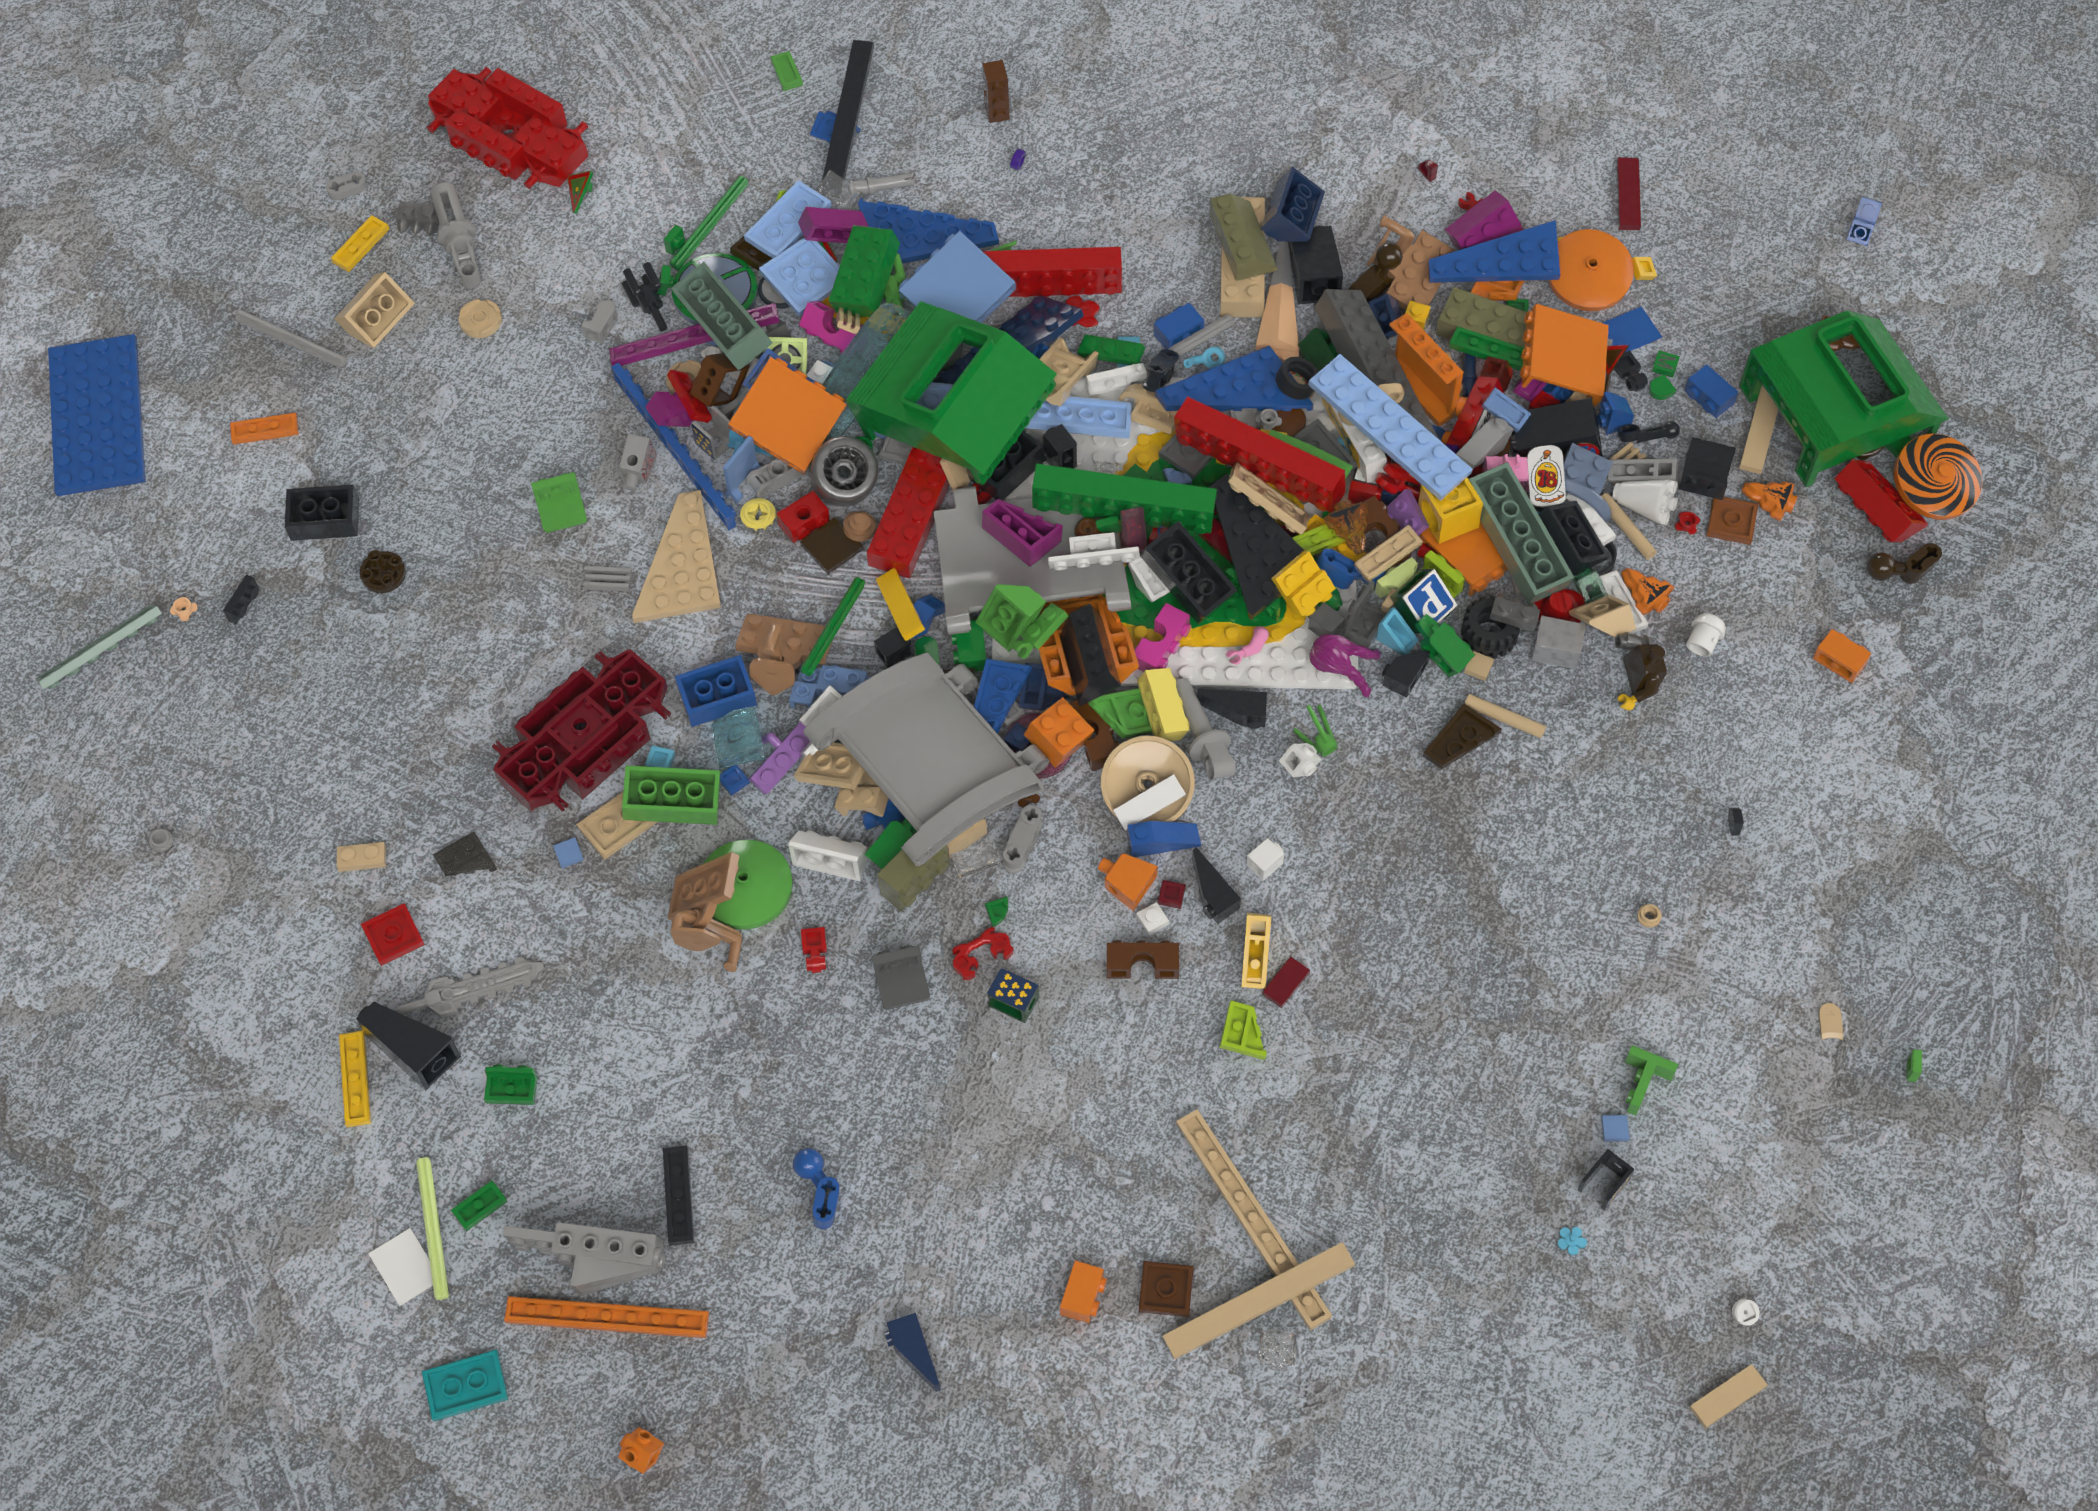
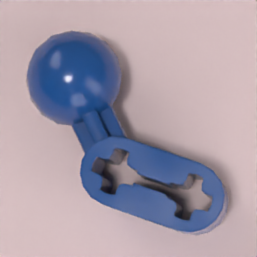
(1341, 569)
(809, 1165)

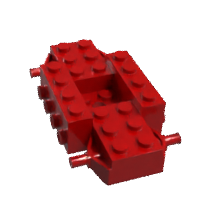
(481, 112)

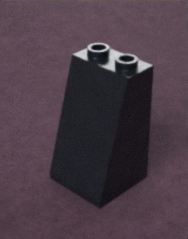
(1315, 265)
(1558, 426)
(412, 1045)

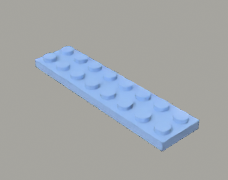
(1390, 427)

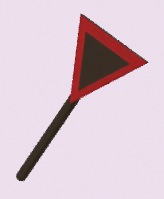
(1614, 354)

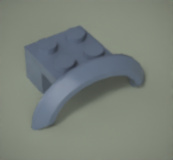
(1586, 476)

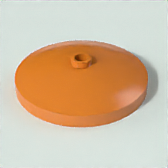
(1593, 270)

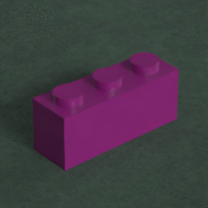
(829, 224)

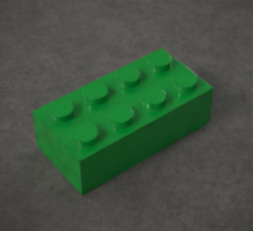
(864, 270)

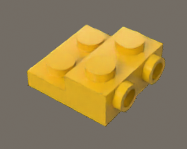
(1303, 584)

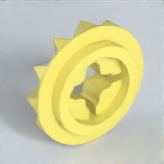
(751, 508)

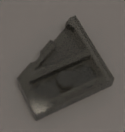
(464, 857)

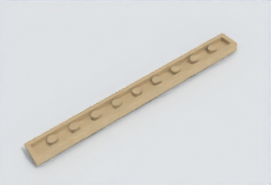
(1249, 1212)

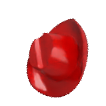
(1560, 604)

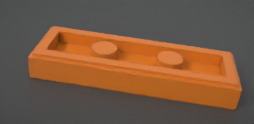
(264, 428)

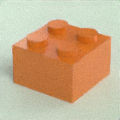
(1059, 732)

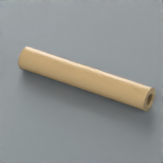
(1630, 528)
(1505, 716)

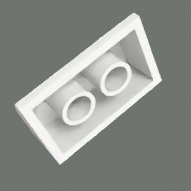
(828, 855)

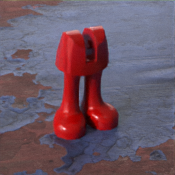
(1395, 480)

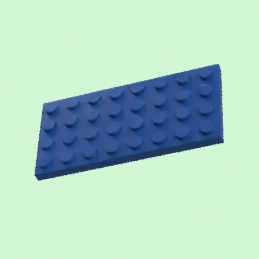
(96, 415)

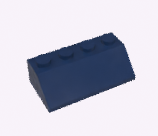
(1293, 208)

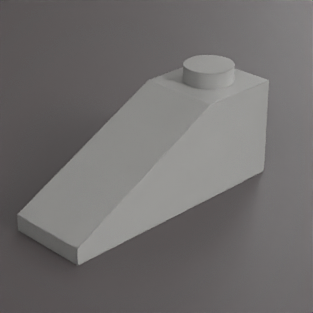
(1486, 442)
(1644, 470)

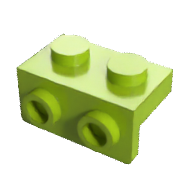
(1450, 577)

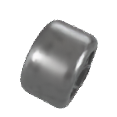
(846, 454)

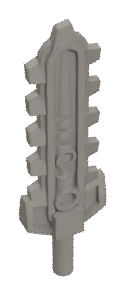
(446, 995)

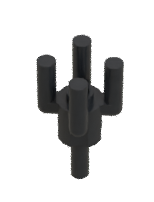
(645, 294)

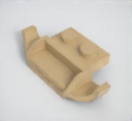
(1149, 409)

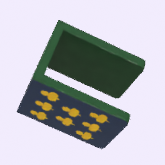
(1013, 995)

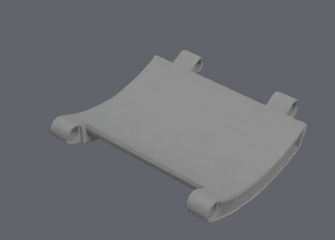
(977, 562)
(929, 750)

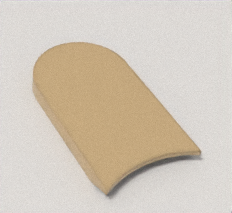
(1830, 1021)

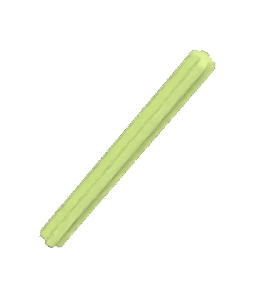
(432, 1228)

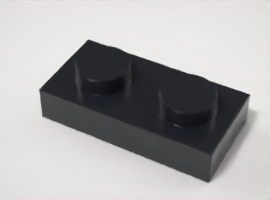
(240, 600)

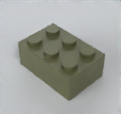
(902, 880)

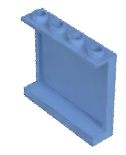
(959, 280)

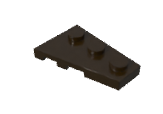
(1460, 736)

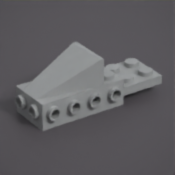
(596, 1254)

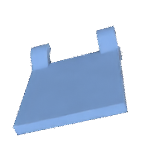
(738, 468)

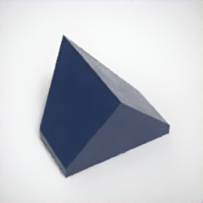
(1036, 692)

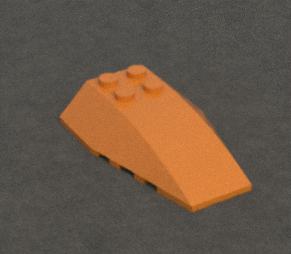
(1119, 638)

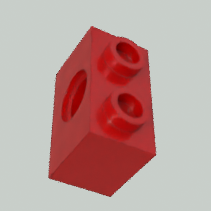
(808, 506)

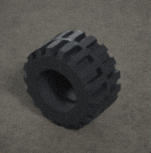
(1481, 640)

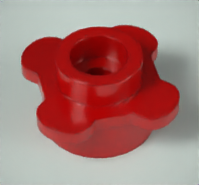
(1690, 518)

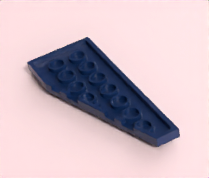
(1037, 322)

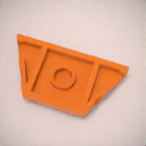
(1498, 289)

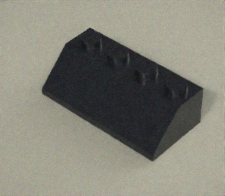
(1088, 655)

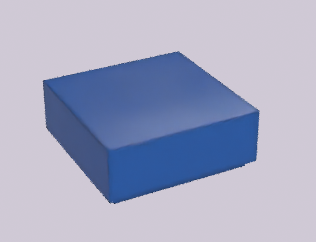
(733, 779)

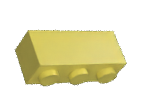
(1163, 704)

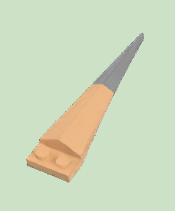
(1278, 322)

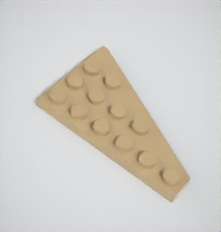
(683, 567)

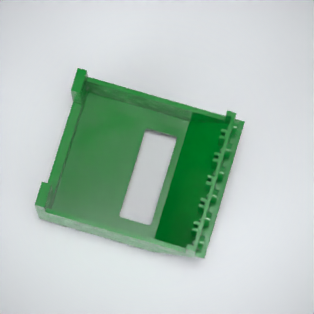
(1824, 401)
(980, 411)

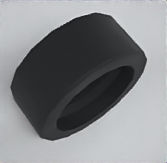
(1288, 385)

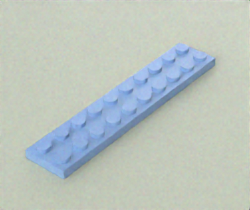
(1076, 414)

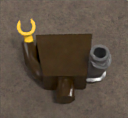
(1643, 667)

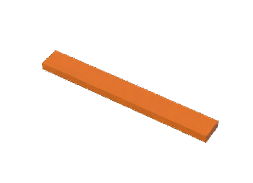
(606, 1317)

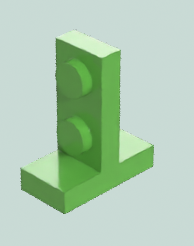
(1648, 1065)

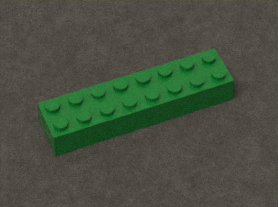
(1107, 494)

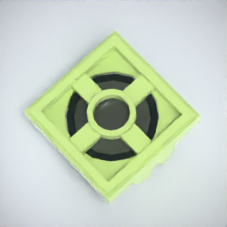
(791, 353)

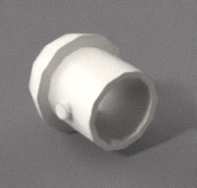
(1706, 633)

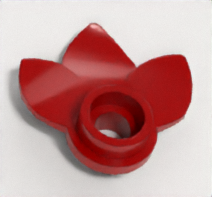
(1089, 310)

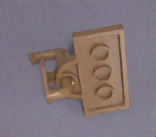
(1411, 277)
(779, 648)
(695, 902)

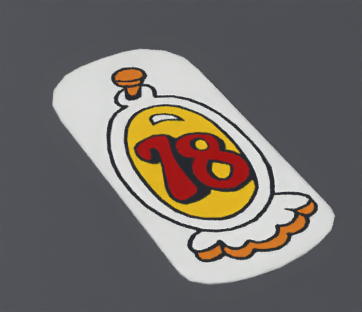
(1546, 476)

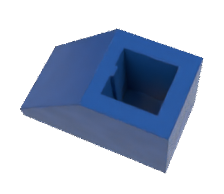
(1614, 412)

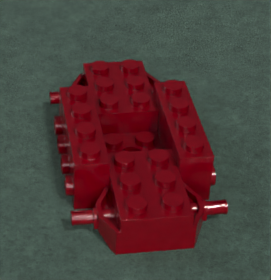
(557, 753)

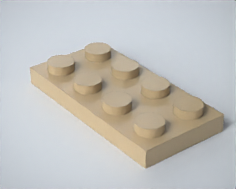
(1264, 495)

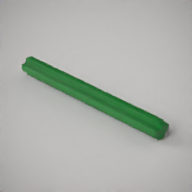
(708, 222)
(832, 626)

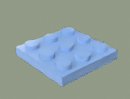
(801, 274)

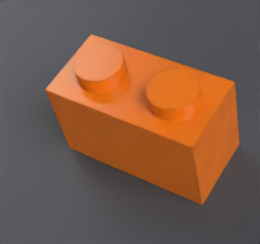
(1842, 655)
(1082, 1292)

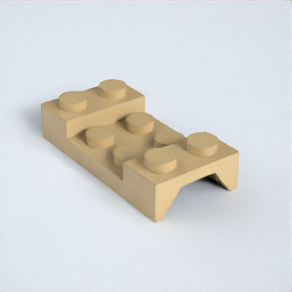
(1068, 369)
(866, 797)

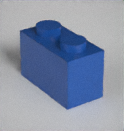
(1177, 325)
(1711, 391)

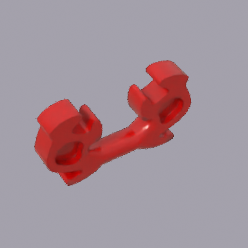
(999, 944)

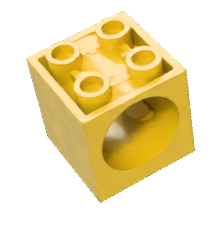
(1454, 514)

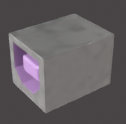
(1558, 642)

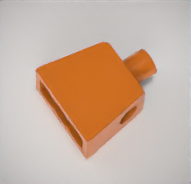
(1128, 878)

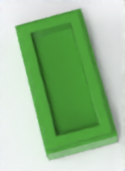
(786, 71)

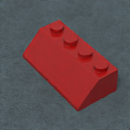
(1879, 501)

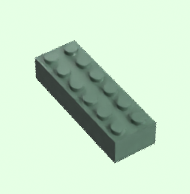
(721, 316)
(1520, 535)

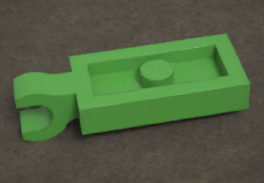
(1040, 630)

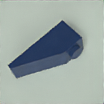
(911, 1347)

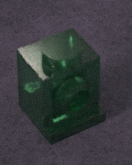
(1586, 578)

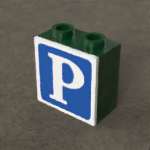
(1423, 595)

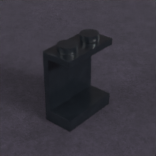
(1707, 468)

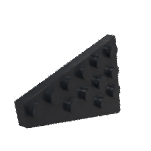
(1255, 546)

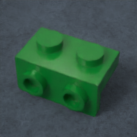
(510, 1085)

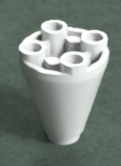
(1648, 498)

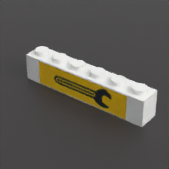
(1364, 451)

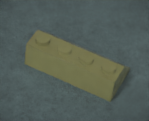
(1241, 237)

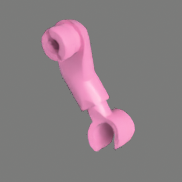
(1257, 642)

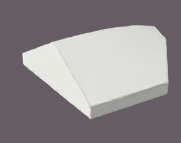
(1147, 580)

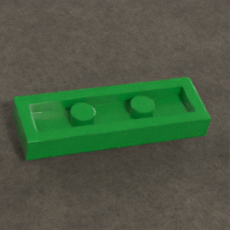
(1111, 349)

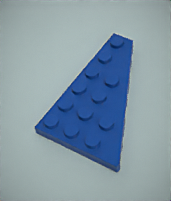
(925, 231)

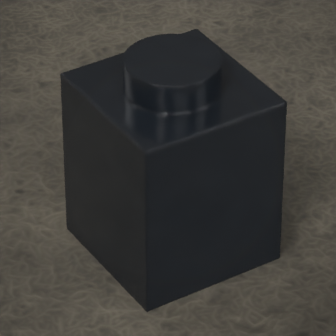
(892, 647)

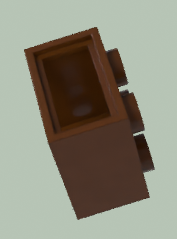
(710, 377)

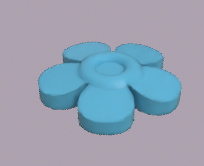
(1571, 1240)

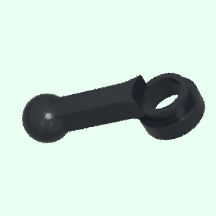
(1632, 432)

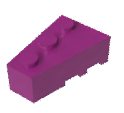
(1484, 222)
(1020, 532)

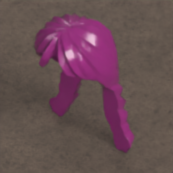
(1332, 653)

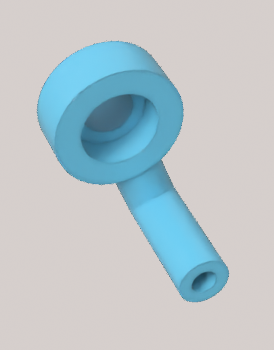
(1206, 358)

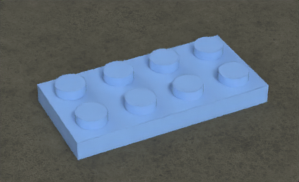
(779, 225)

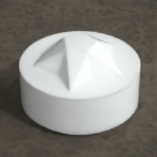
(1745, 1312)

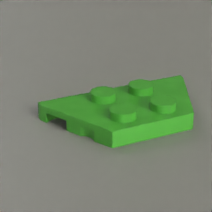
(1123, 713)

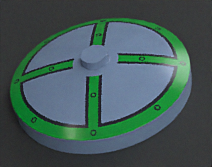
(733, 274)

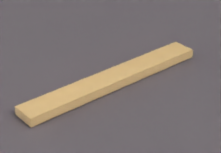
(1258, 1300)

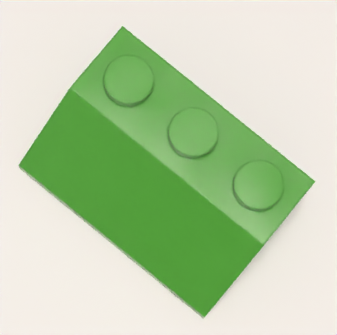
(1010, 613)

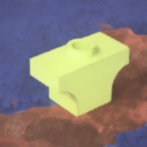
(1395, 577)

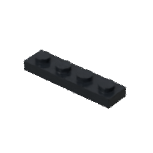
(678, 1195)

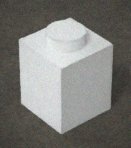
(1265, 859)

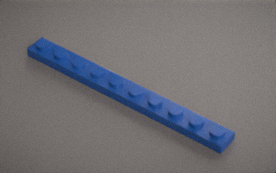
(677, 450)

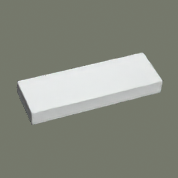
(1616, 587)
(1149, 802)

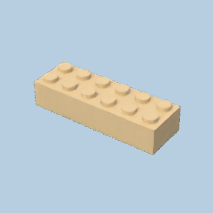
(1244, 296)

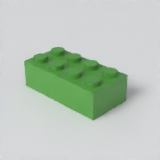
(671, 795)

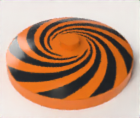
(1937, 476)

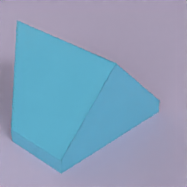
(1396, 633)

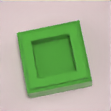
(1914, 1065)

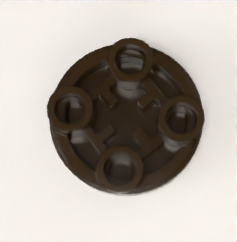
(382, 571)

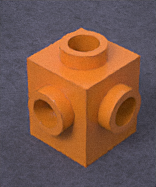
(640, 1450)

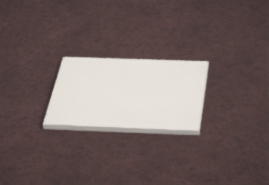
(403, 1266)

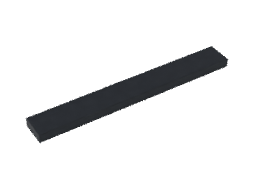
(849, 108)

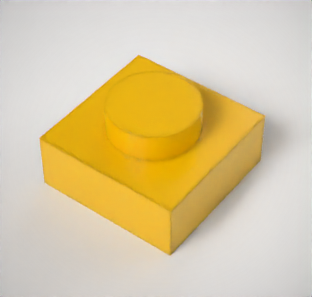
(1644, 268)

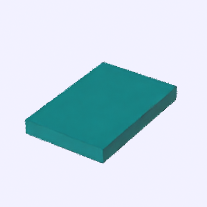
(465, 1385)

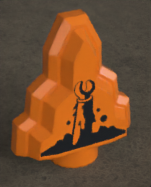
(1772, 497)
(1647, 591)

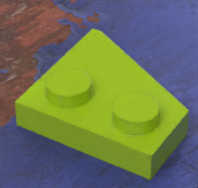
(1241, 1031)

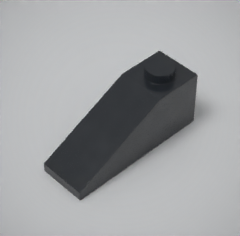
(1240, 707)
(1216, 894)

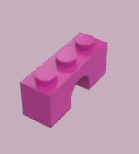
(818, 322)
(1172, 625)

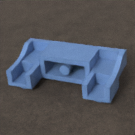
(809, 687)

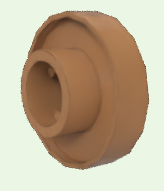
(859, 526)

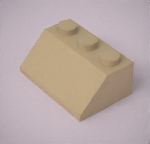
(374, 310)

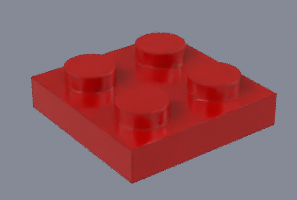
(392, 934)

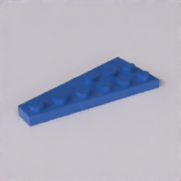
(1514, 257)

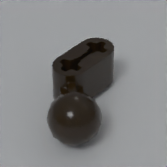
(1375, 279)
(1883, 566)

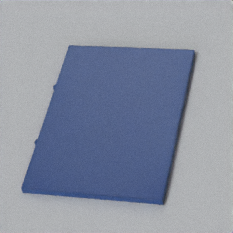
(1632, 329)

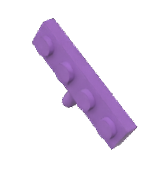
(781, 758)

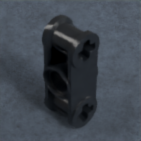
(1160, 370)

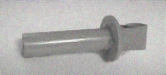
(1209, 744)

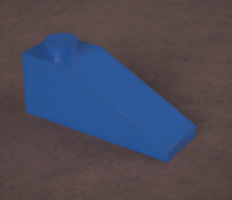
(1161, 837)

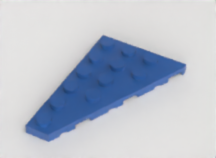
(1234, 386)

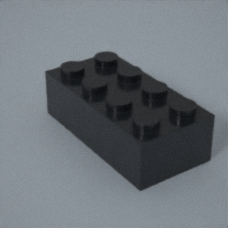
(1188, 572)

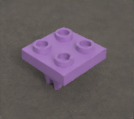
(1407, 512)

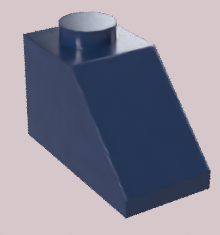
(1386, 311)

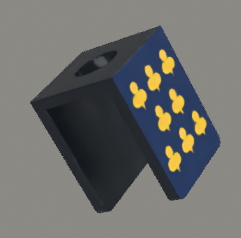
(1608, 1160)

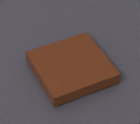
(1732, 520)

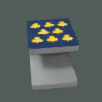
(720, 430)

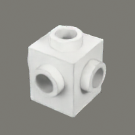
(1300, 760)

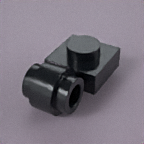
(1630, 367)

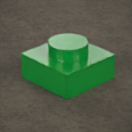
(674, 239)
(665, 279)

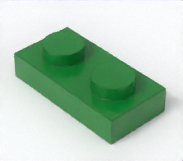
(479, 1205)

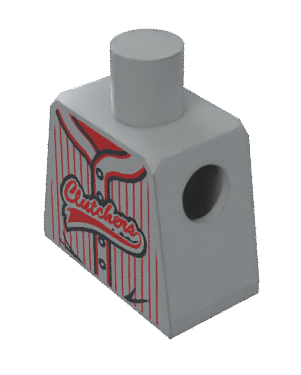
(637, 461)

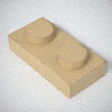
(361, 856)

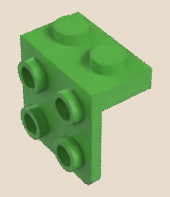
(559, 502)

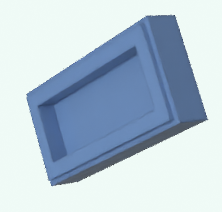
(1505, 408)

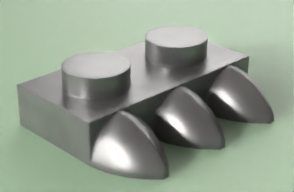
(417, 216)
(1515, 613)

